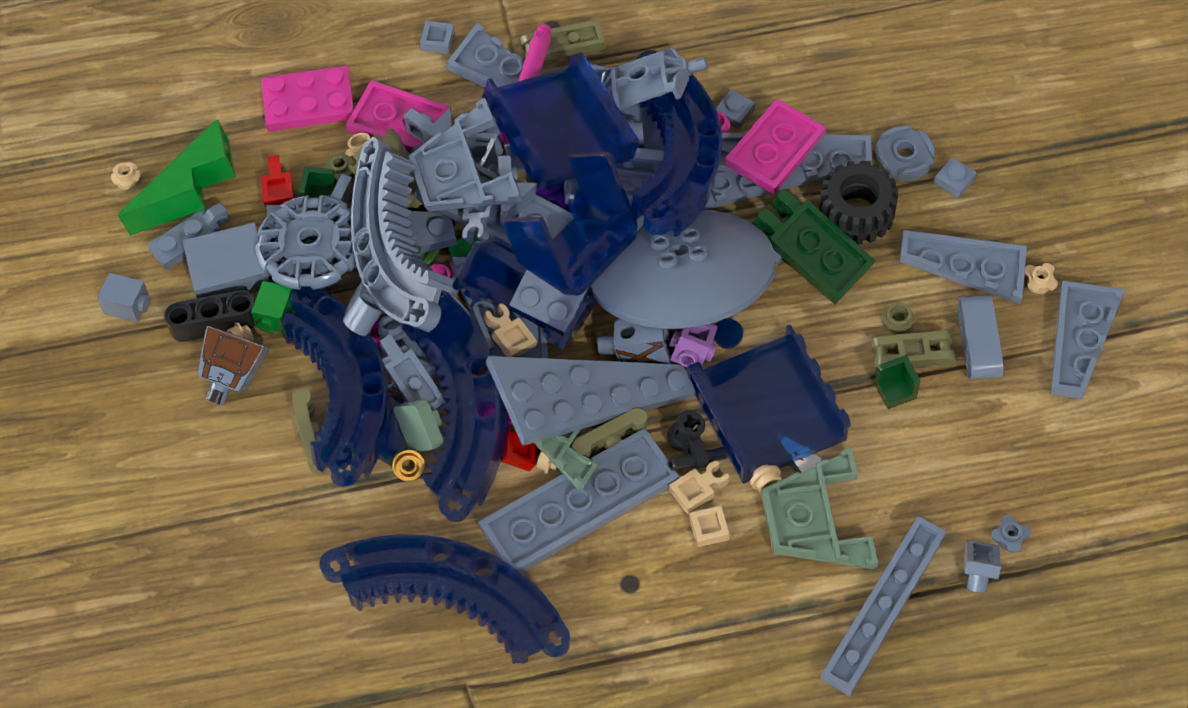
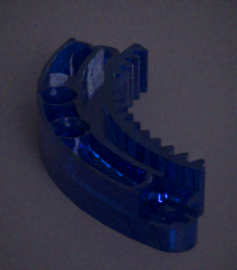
(689, 164)
(355, 380)
(471, 442)
(405, 566)

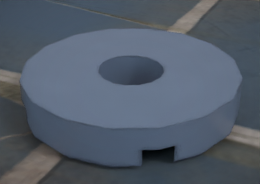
(905, 167)

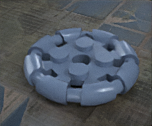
(314, 256)

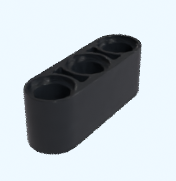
(197, 310)

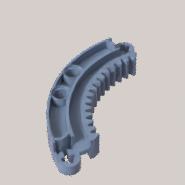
(382, 241)

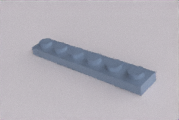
(883, 606)

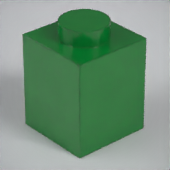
(271, 306)

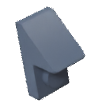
(423, 127)
(526, 190)

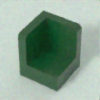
(317, 182)
(897, 382)

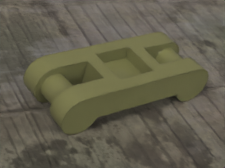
(916, 347)
(308, 429)
(611, 433)

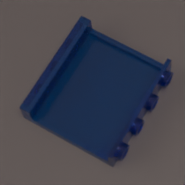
(560, 117)
(770, 405)

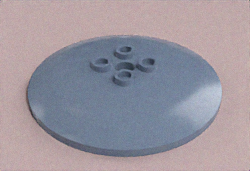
(719, 273)

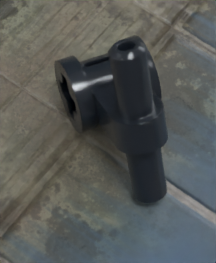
(690, 442)

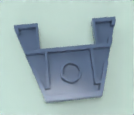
(448, 170)

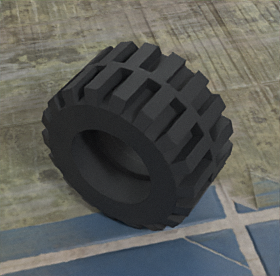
(865, 183)

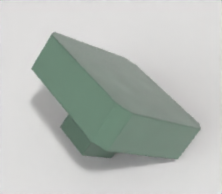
(419, 425)

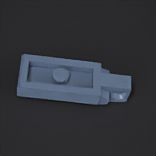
(169, 247)
(410, 374)

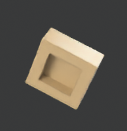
(709, 526)

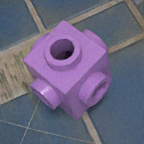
(693, 344)

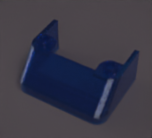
(591, 241)
(495, 274)

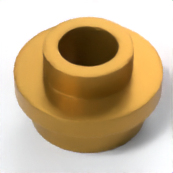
(412, 473)

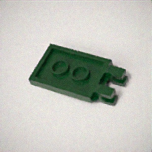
(814, 245)

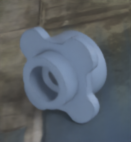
(1007, 542)

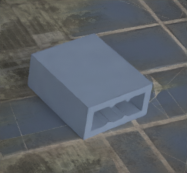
(225, 261)

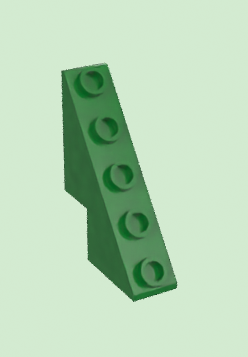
(180, 185)

